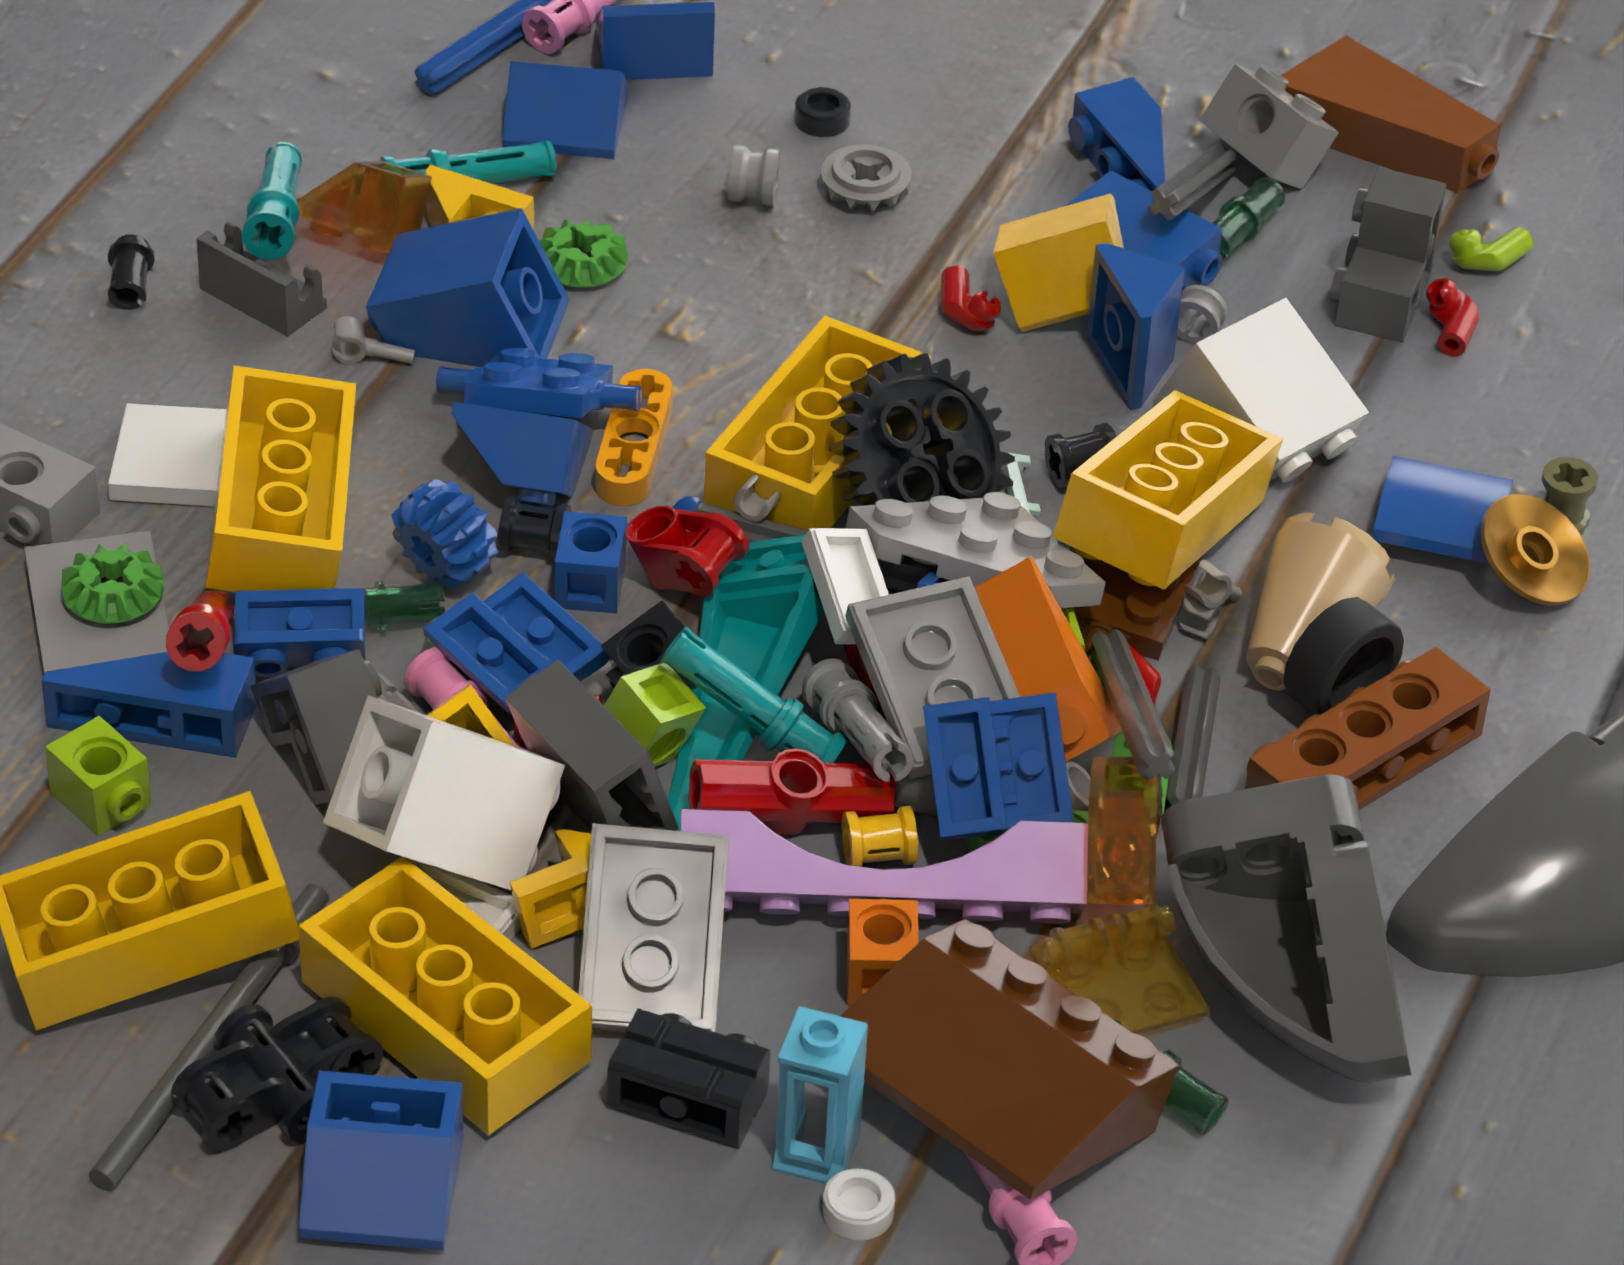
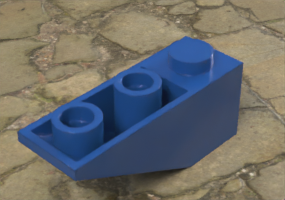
(1120, 131)

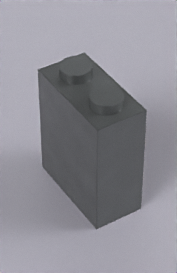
(606, 768)

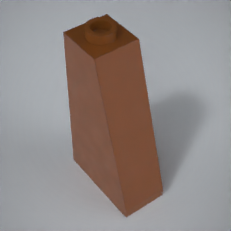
(1396, 116)

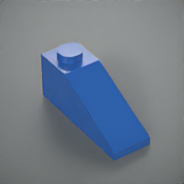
(157, 701)

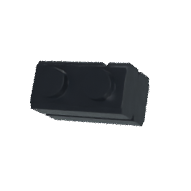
(688, 1076)

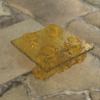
(1125, 968)

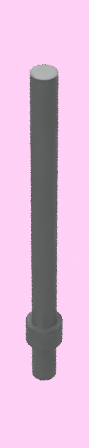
(159, 1101)

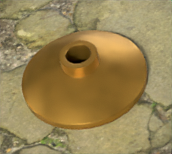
(1535, 549)

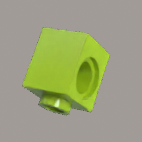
(656, 710)
(98, 775)

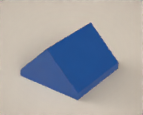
(657, 40)
(567, 105)
(1134, 318)

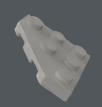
(976, 541)

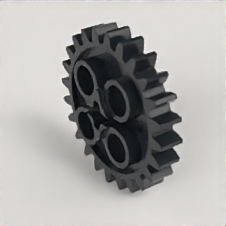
(921, 449)

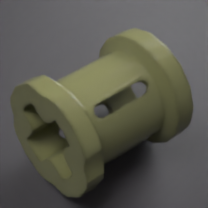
(1568, 486)

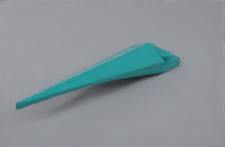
(761, 624)

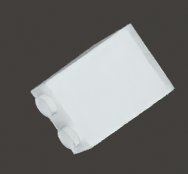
(1277, 380)
(443, 794)

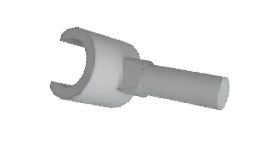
(352, 345)
(750, 504)
(1214, 588)
(1197, 617)

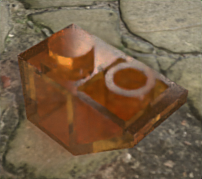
(368, 201)
(1123, 833)

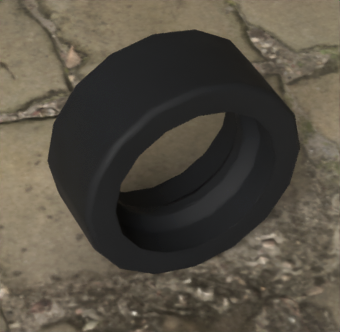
(1340, 652)

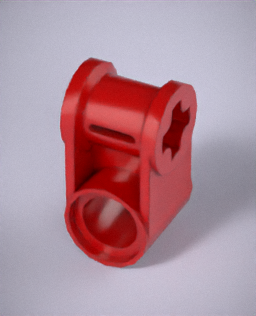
(685, 547)

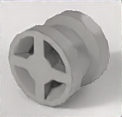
(754, 175)

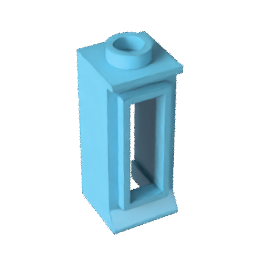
(830, 1054)

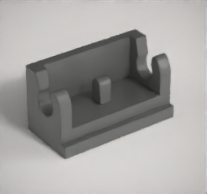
(256, 285)

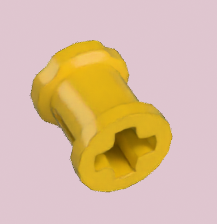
(880, 837)

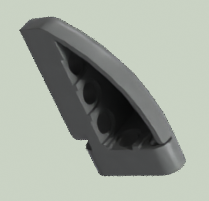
(1531, 875)
(1292, 918)

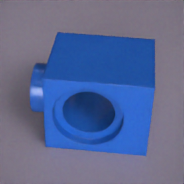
(590, 562)

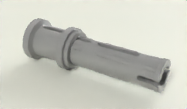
(852, 708)

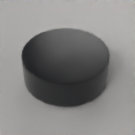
(822, 112)

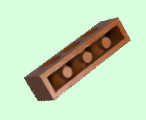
(1382, 730)

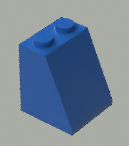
(469, 291)

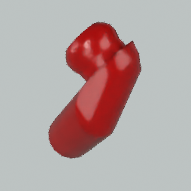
(959, 305)
(1455, 313)

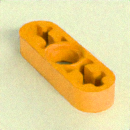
(640, 455)

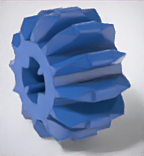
(444, 533)

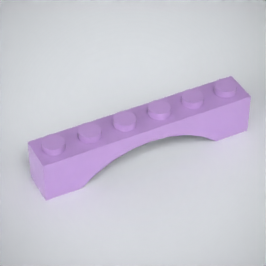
(1024, 870)

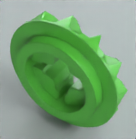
(574, 267)
(112, 600)

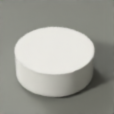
(858, 1204)

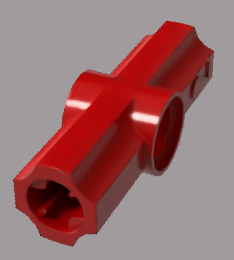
(790, 789)

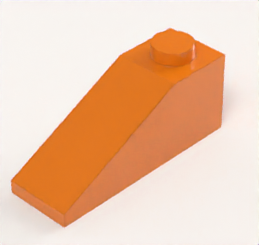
(1047, 655)

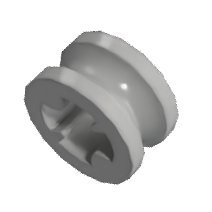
(1206, 302)

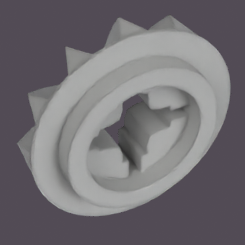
(867, 163)

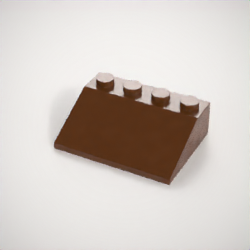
(1008, 1060)

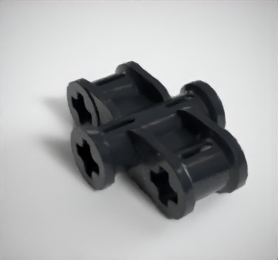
(271, 1070)

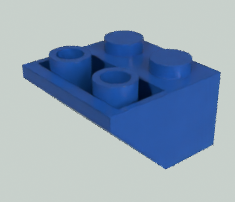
(381, 1160)

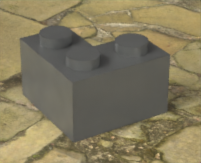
(1390, 254)
(318, 714)

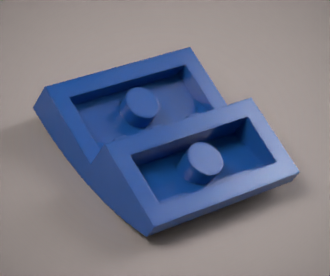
(1436, 508)
(513, 638)
(997, 764)

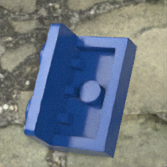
(298, 626)

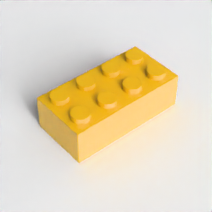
(788, 430)
(281, 482)
(1167, 489)
(144, 910)
(447, 992)

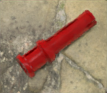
(201, 632)

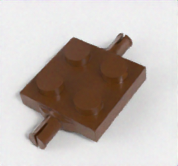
(1137, 610)

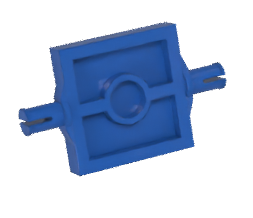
(540, 385)

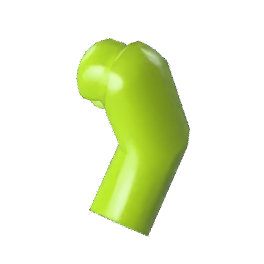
(1494, 256)

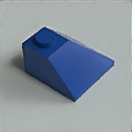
(528, 449)

